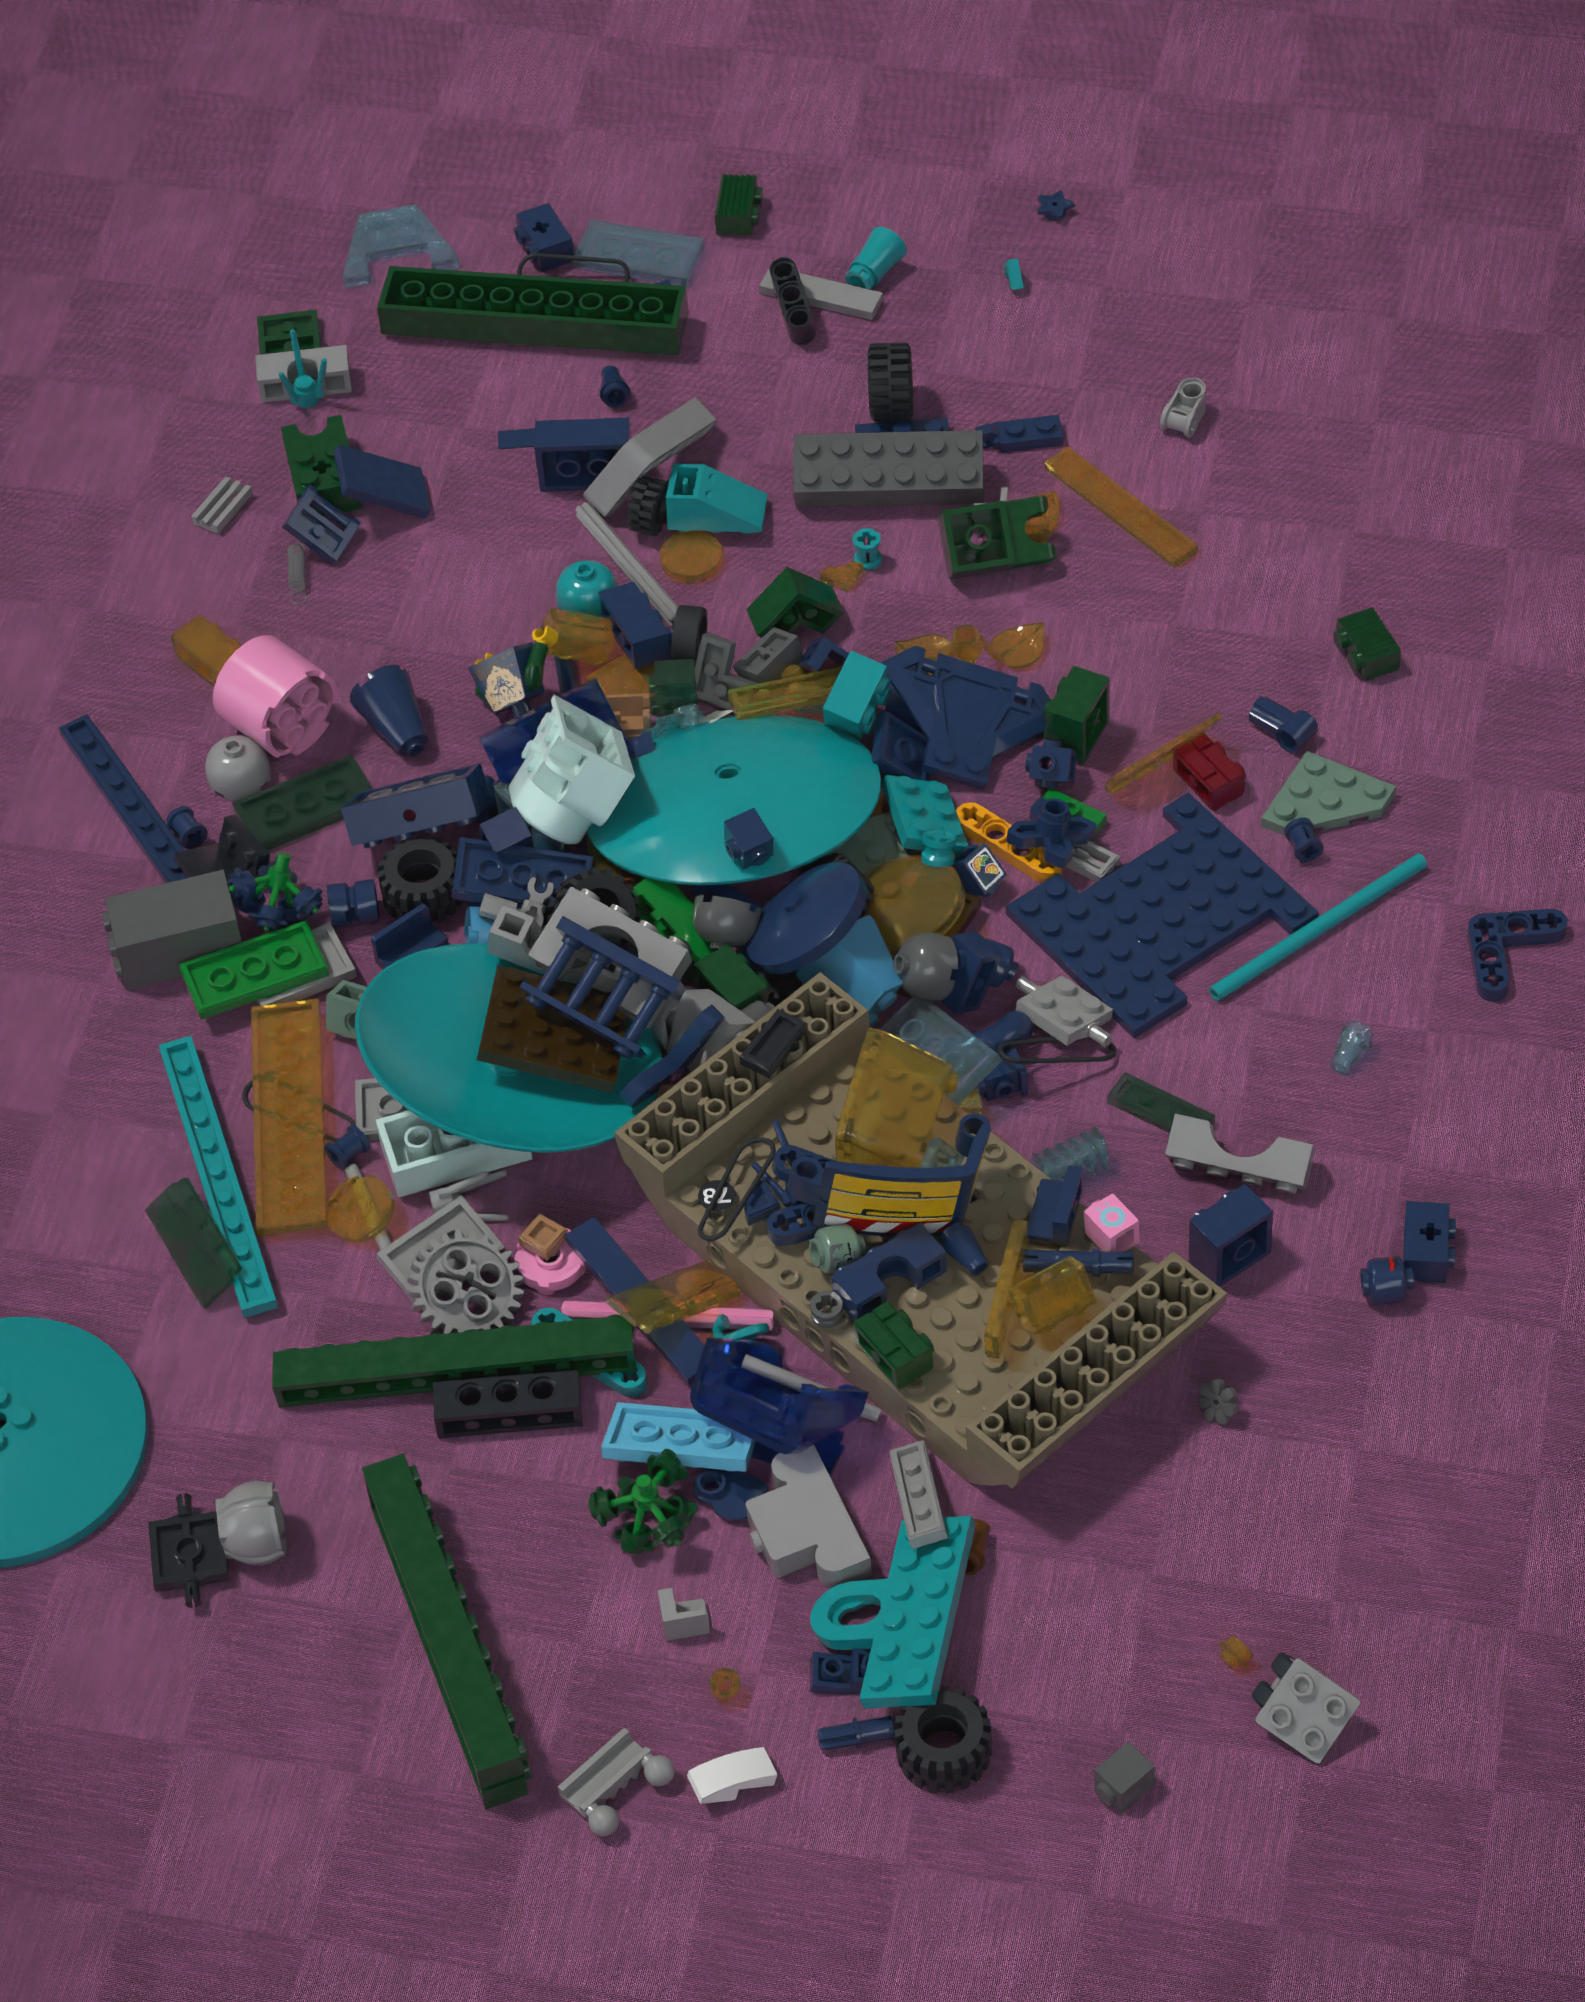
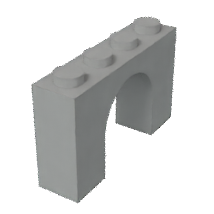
(586, 910)

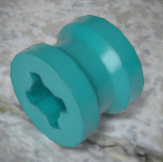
(938, 848)

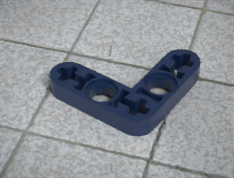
(1500, 936)
(676, 1061)

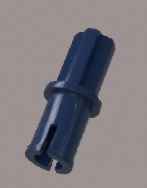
(856, 1733)

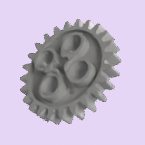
(476, 1258)

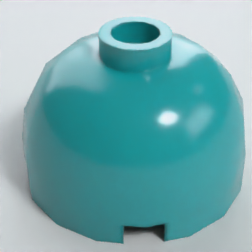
(579, 587)

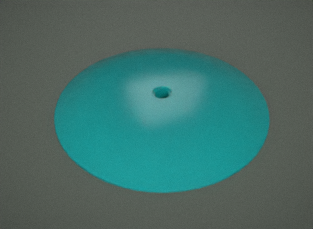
(796, 772)
(422, 1041)

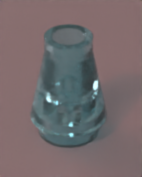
(1351, 1046)

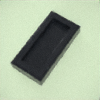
(773, 1043)

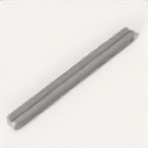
(627, 561)

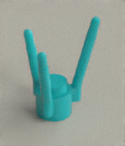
(305, 389)

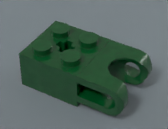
(314, 462)
(1003, 536)

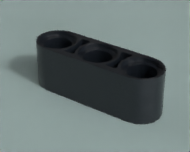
(796, 311)

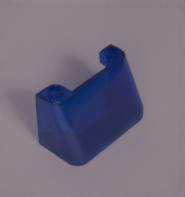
(764, 1408)

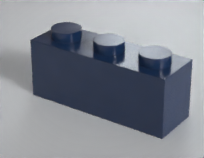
(636, 625)

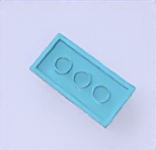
(695, 1439)

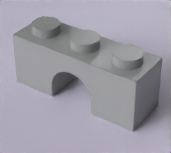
(269, 366)

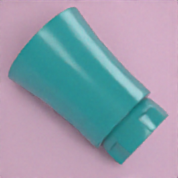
(876, 258)

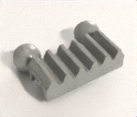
(607, 1772)

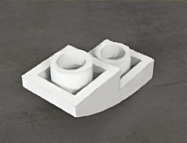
(724, 1776)

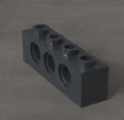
(493, 1416)

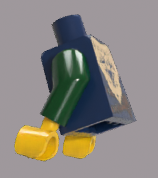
(514, 675)

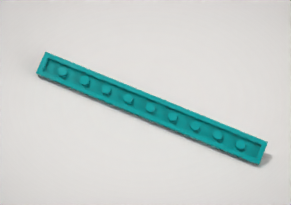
(217, 1173)

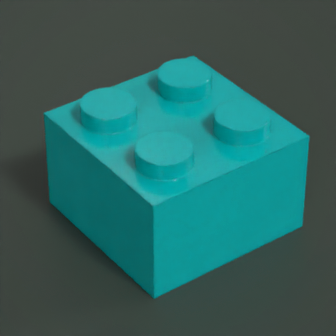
(856, 696)

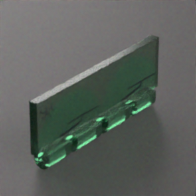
(194, 1241)

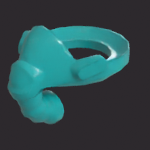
(747, 1333)

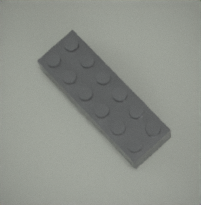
(888, 468)

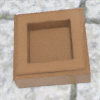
(543, 1237)

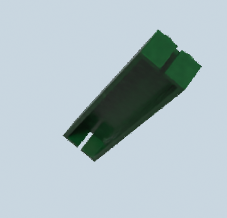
(448, 1631)

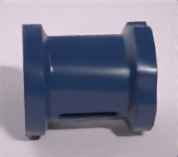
(184, 824)
(1303, 839)
(347, 1147)

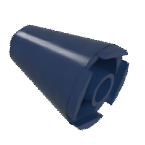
(392, 709)

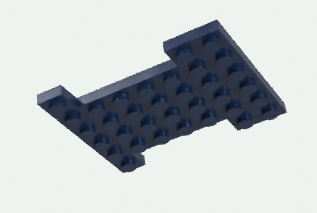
(1158, 915)

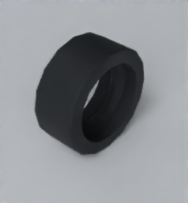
(687, 632)

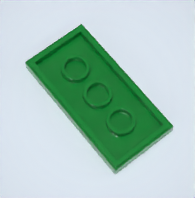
(253, 969)

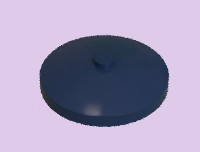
(807, 918)

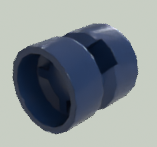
(353, 903)

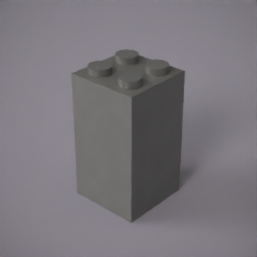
(169, 926)

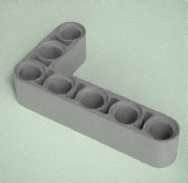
(646, 452)

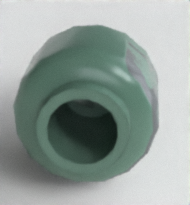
(836, 1247)

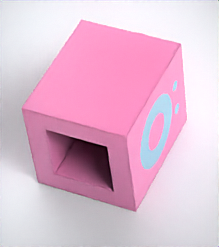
(1111, 1225)

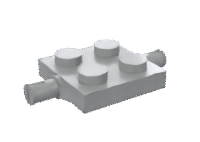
(1064, 1010)

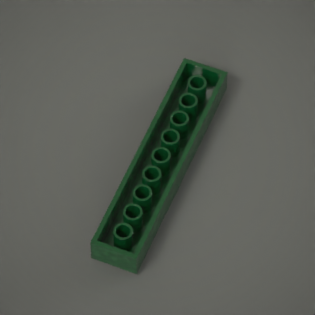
(533, 310)

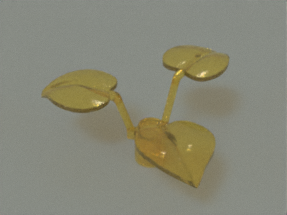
(1016, 646)

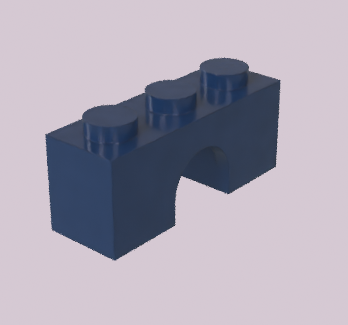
(908, 1255)

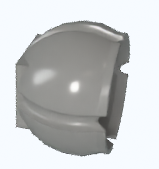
(252, 1523)

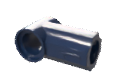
(1289, 728)

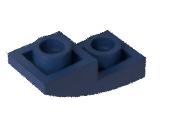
(838, 1672)

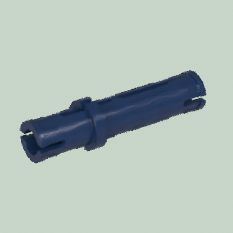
(1094, 1261)

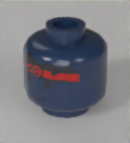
(1386, 1280)

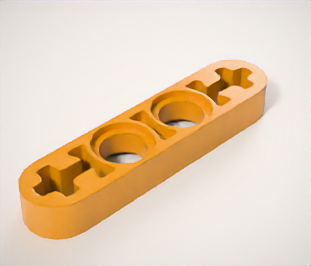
(990, 822)

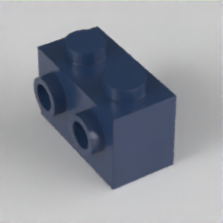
(976, 968)

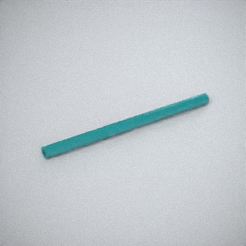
(1317, 927)

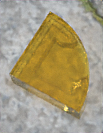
(842, 576)

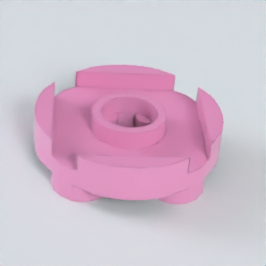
(549, 1276)

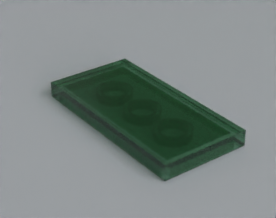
(301, 803)

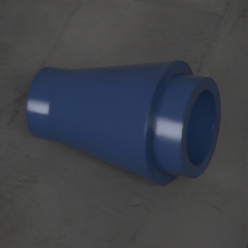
(613, 389)
(963, 1247)

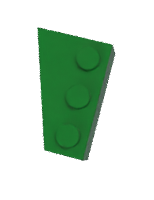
(671, 914)

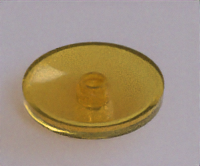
(913, 899)

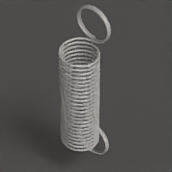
(296, 562)

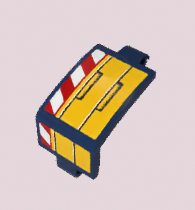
(893, 1198)

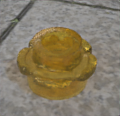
(1235, 1653)

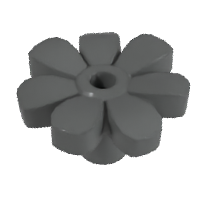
(1218, 1401)

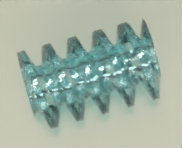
(1079, 1152)

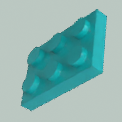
(920, 808)

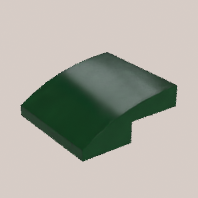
(275, 331)

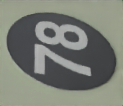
(724, 1200)

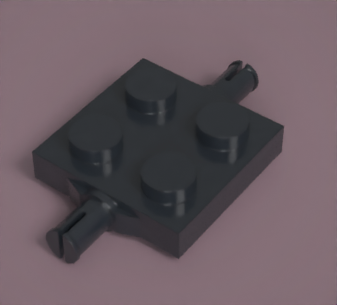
(187, 1551)

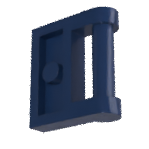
(316, 530)

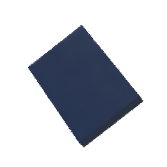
(382, 481)

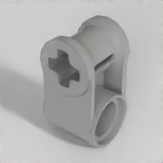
(1185, 407)

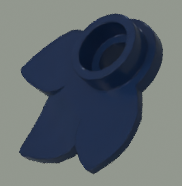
(732, 1492)

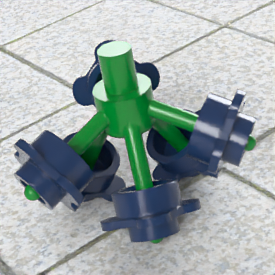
(277, 878)

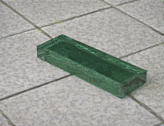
(1152, 1103)

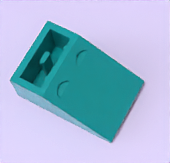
(712, 501)

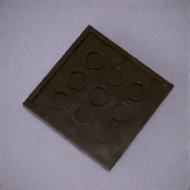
(544, 1040)

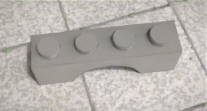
(515, 935)
(1283, 1163)

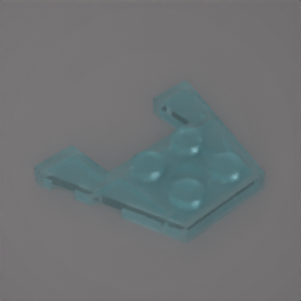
(394, 234)

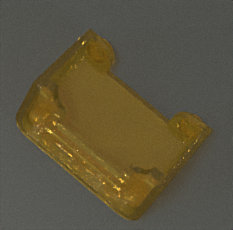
(892, 1103)

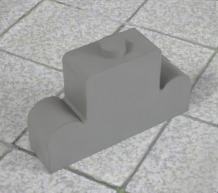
(806, 1523)

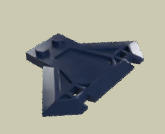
(965, 712)

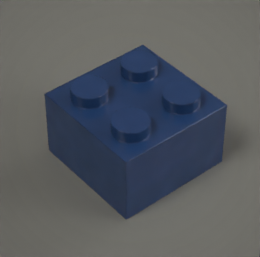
(1230, 1235)

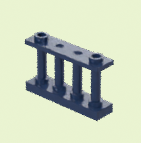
(602, 955)

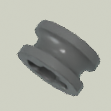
(826, 1320)

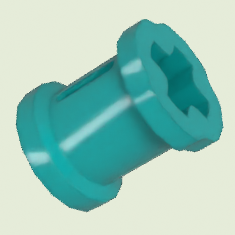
(874, 542)

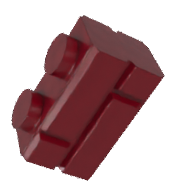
(1209, 771)

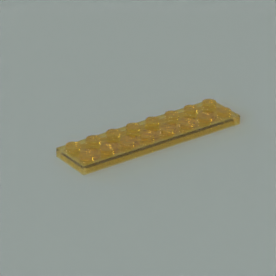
(288, 1117)

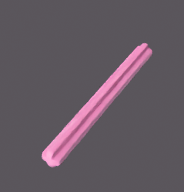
(738, 1317)

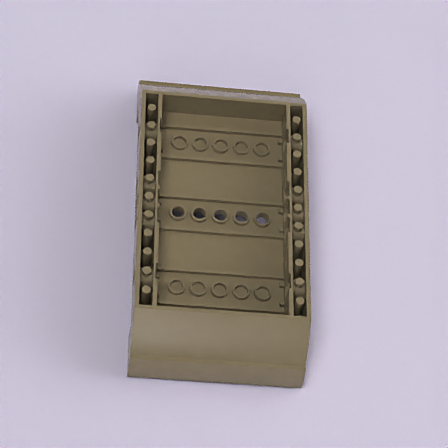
(973, 1411)

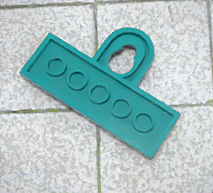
(914, 1620)

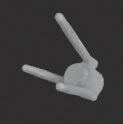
(444, 1196)

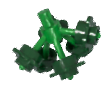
(643, 1496)

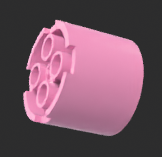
(274, 696)

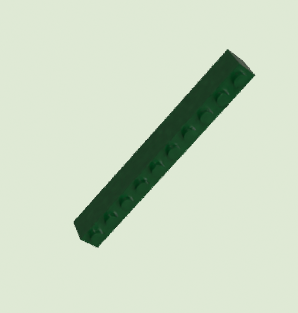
(414, 1363)

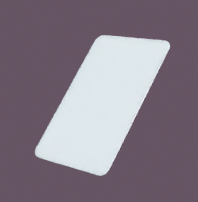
(715, 716)

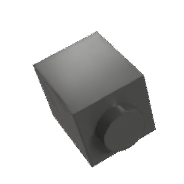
(1124, 1777)

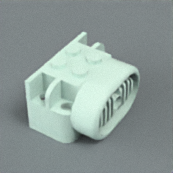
(571, 773)

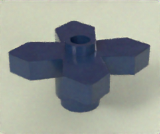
(1053, 830)

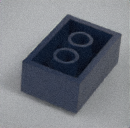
(576, 450)

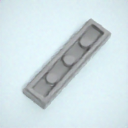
(833, 296)
(918, 1494)

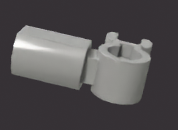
(534, 906)

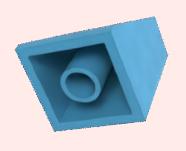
(860, 968)

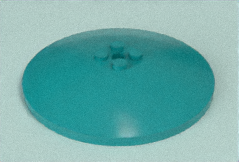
(68, 1436)

